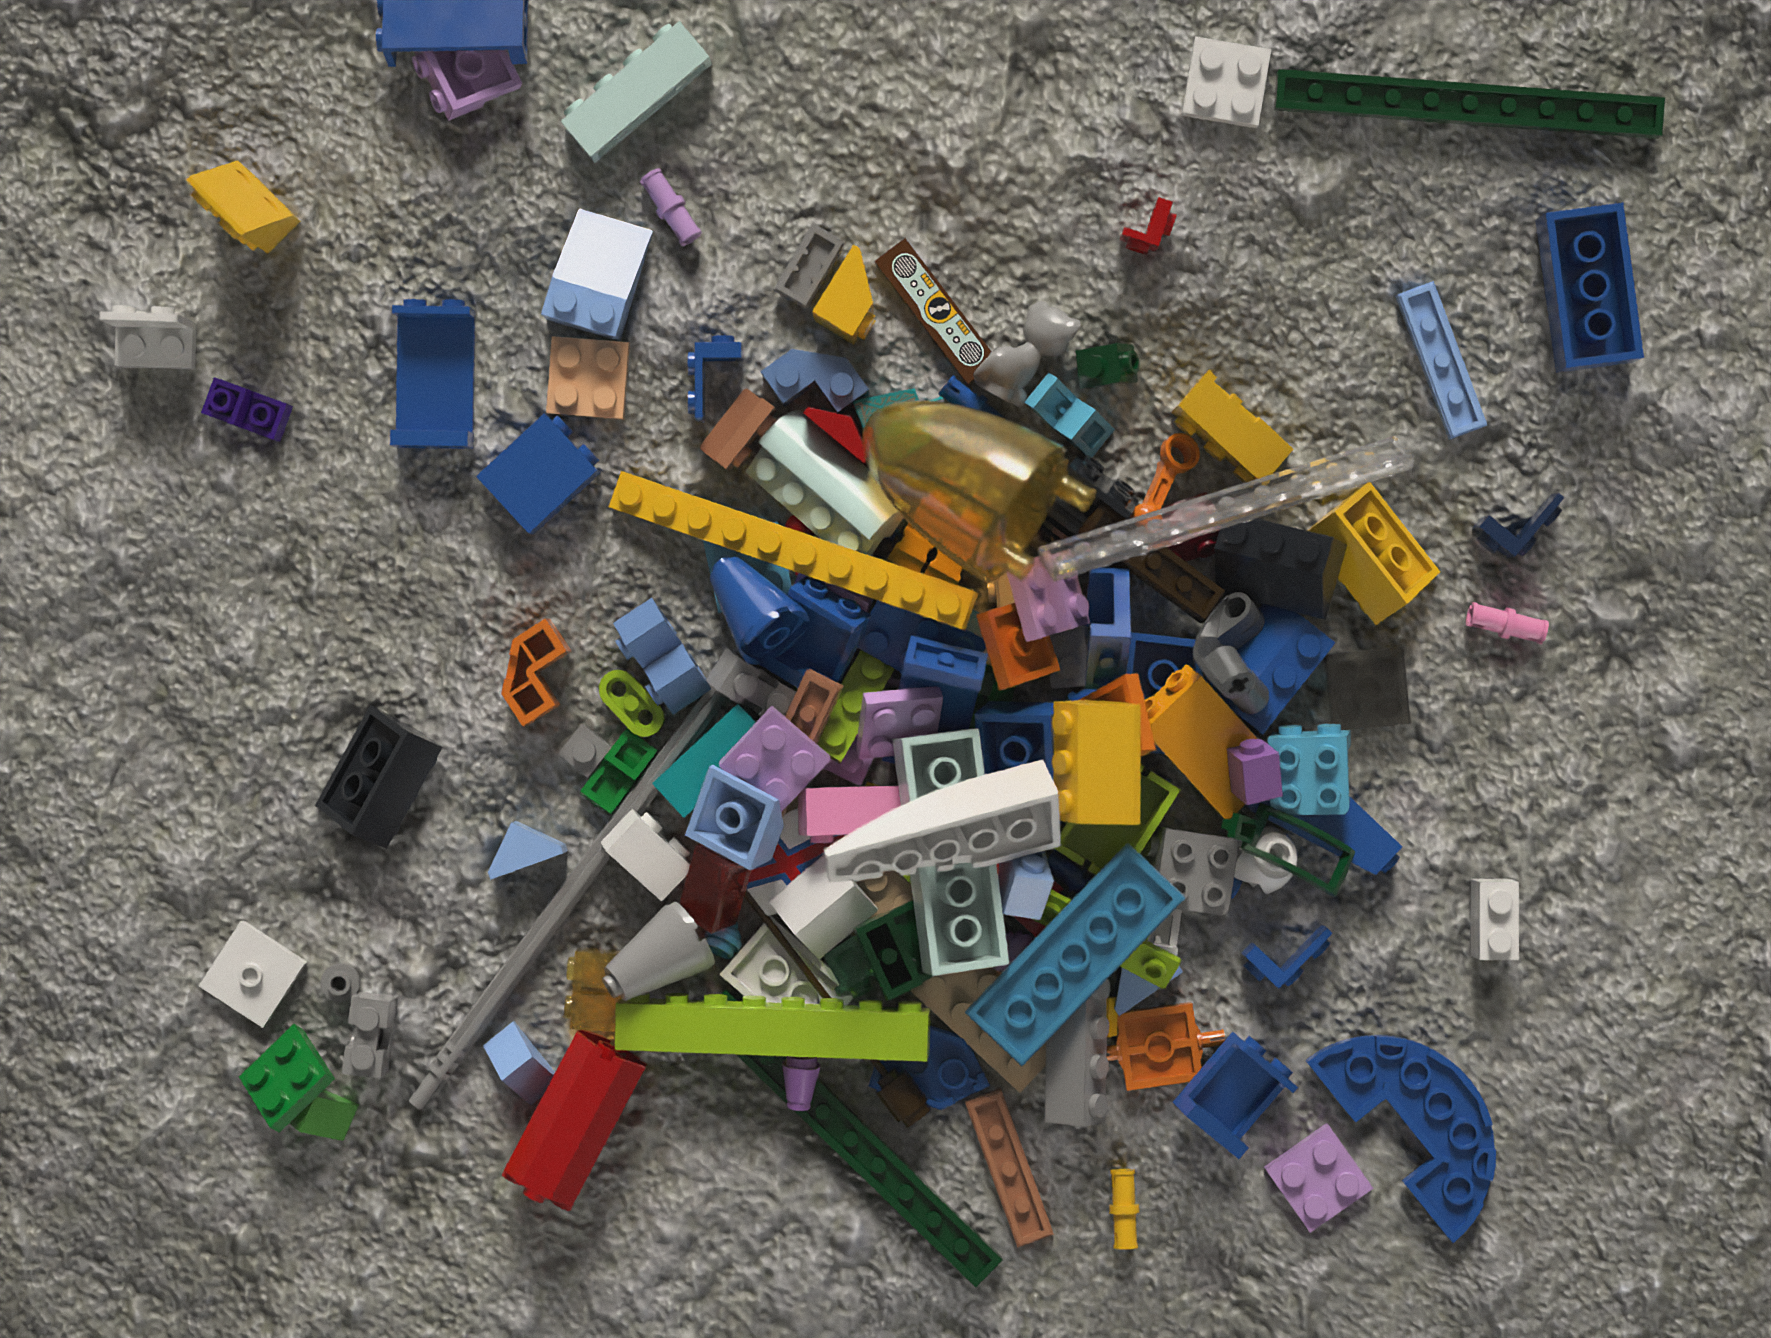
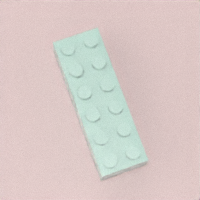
(962, 907)

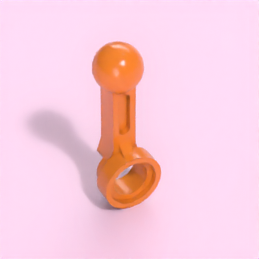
(1167, 471)

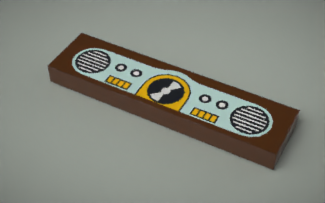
(934, 309)

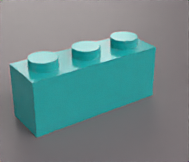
(685, 777)

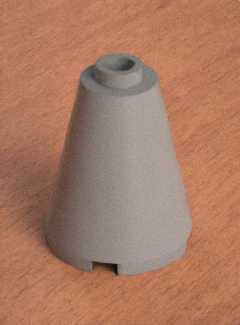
(658, 955)

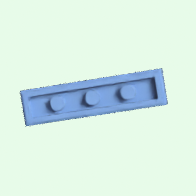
(1441, 360)

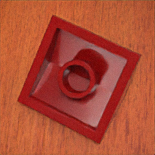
(841, 428)

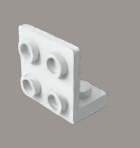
(152, 338)

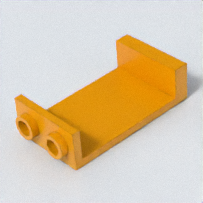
(1194, 732)

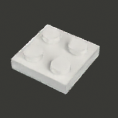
(1226, 82)

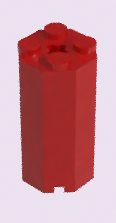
(574, 1120)

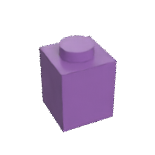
(1254, 771)

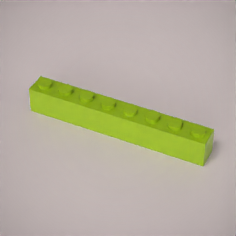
(773, 1028)

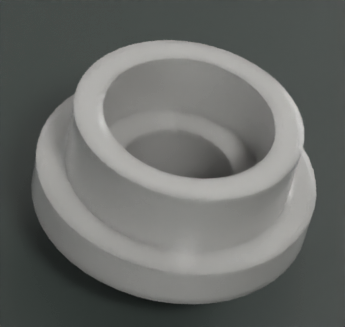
(352, 982)

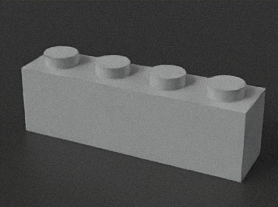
(1079, 1065)

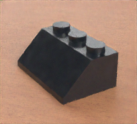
(1279, 565)
(378, 777)

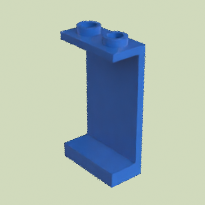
(453, 27)
(434, 375)
(951, 668)

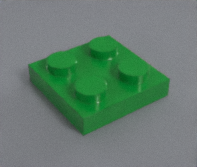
(286, 1078)

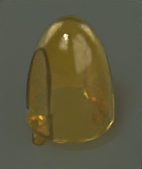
(969, 481)

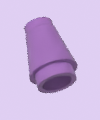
(800, 1081)

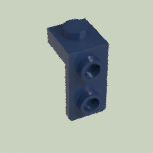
(1496, 537)

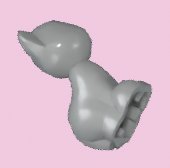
(1011, 368)

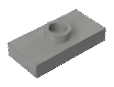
(809, 266)

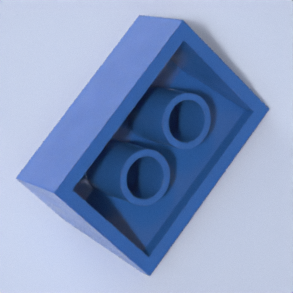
(1282, 659)

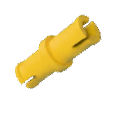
(1124, 1209)

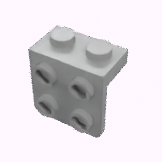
(1197, 866)

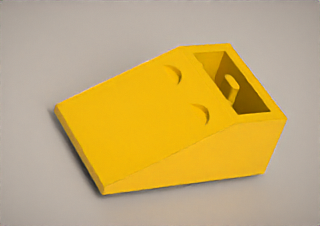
(243, 205)

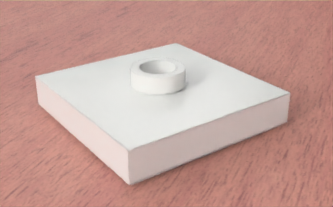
(252, 974)

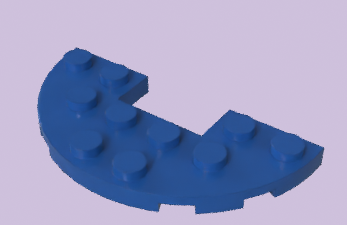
(1435, 1105)

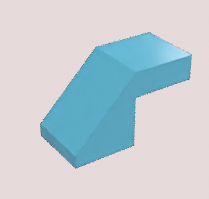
(1069, 415)

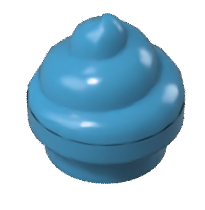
(725, 942)

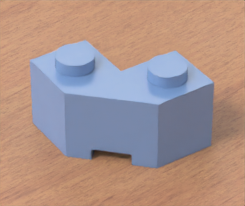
(802, 370)
(659, 651)

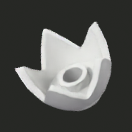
(1261, 872)

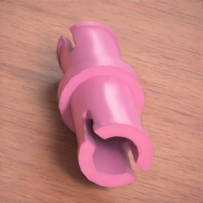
(1507, 623)

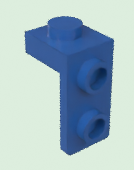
(720, 349)
(1262, 966)

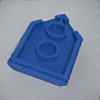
(947, 1075)

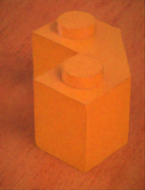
(524, 685)

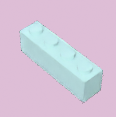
(635, 91)

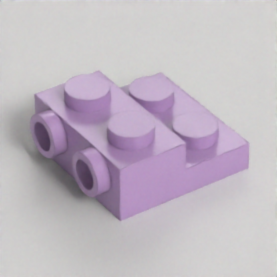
(465, 78)
(1048, 605)

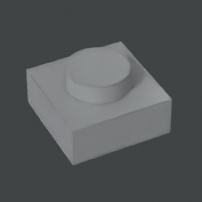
(585, 750)

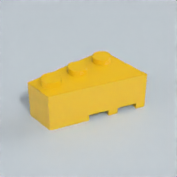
(1230, 430)

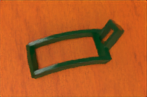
(1254, 829)

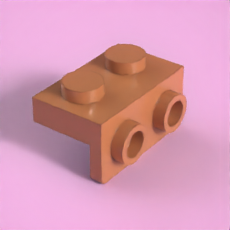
(737, 429)

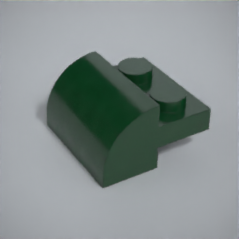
(893, 949)

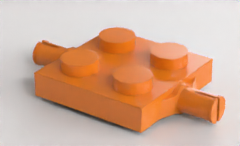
(1160, 1045)

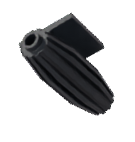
(1066, 520)

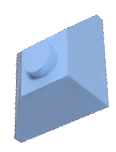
(736, 819)

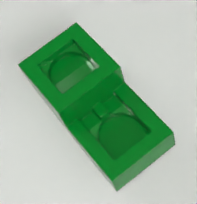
(618, 772)

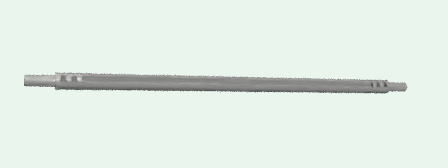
(563, 901)

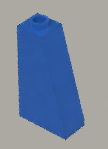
(1372, 844)

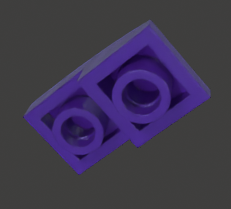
(247, 409)

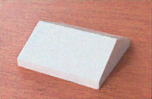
(820, 910)

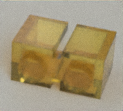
(590, 1008)

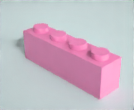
(842, 809)

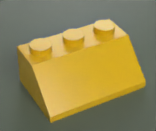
(1382, 558)
(1097, 761)

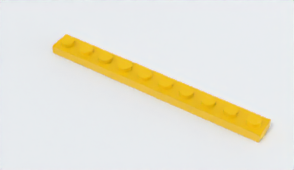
(794, 550)

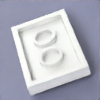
(769, 971)

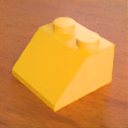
(847, 301)

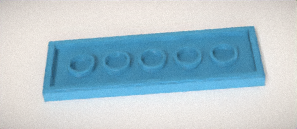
(1075, 954)

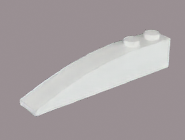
(967, 822)

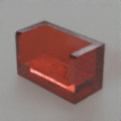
(714, 889)

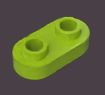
(631, 703)

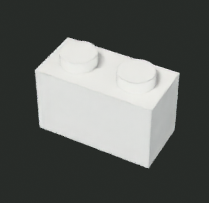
(647, 854)
(1495, 919)

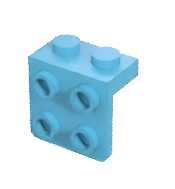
(1312, 769)

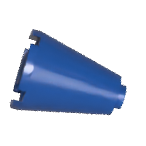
(756, 610)

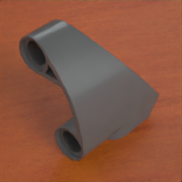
(1216, 646)

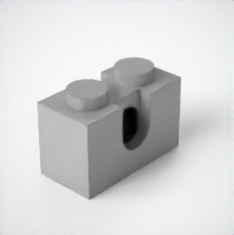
(741, 683)
(368, 1015)

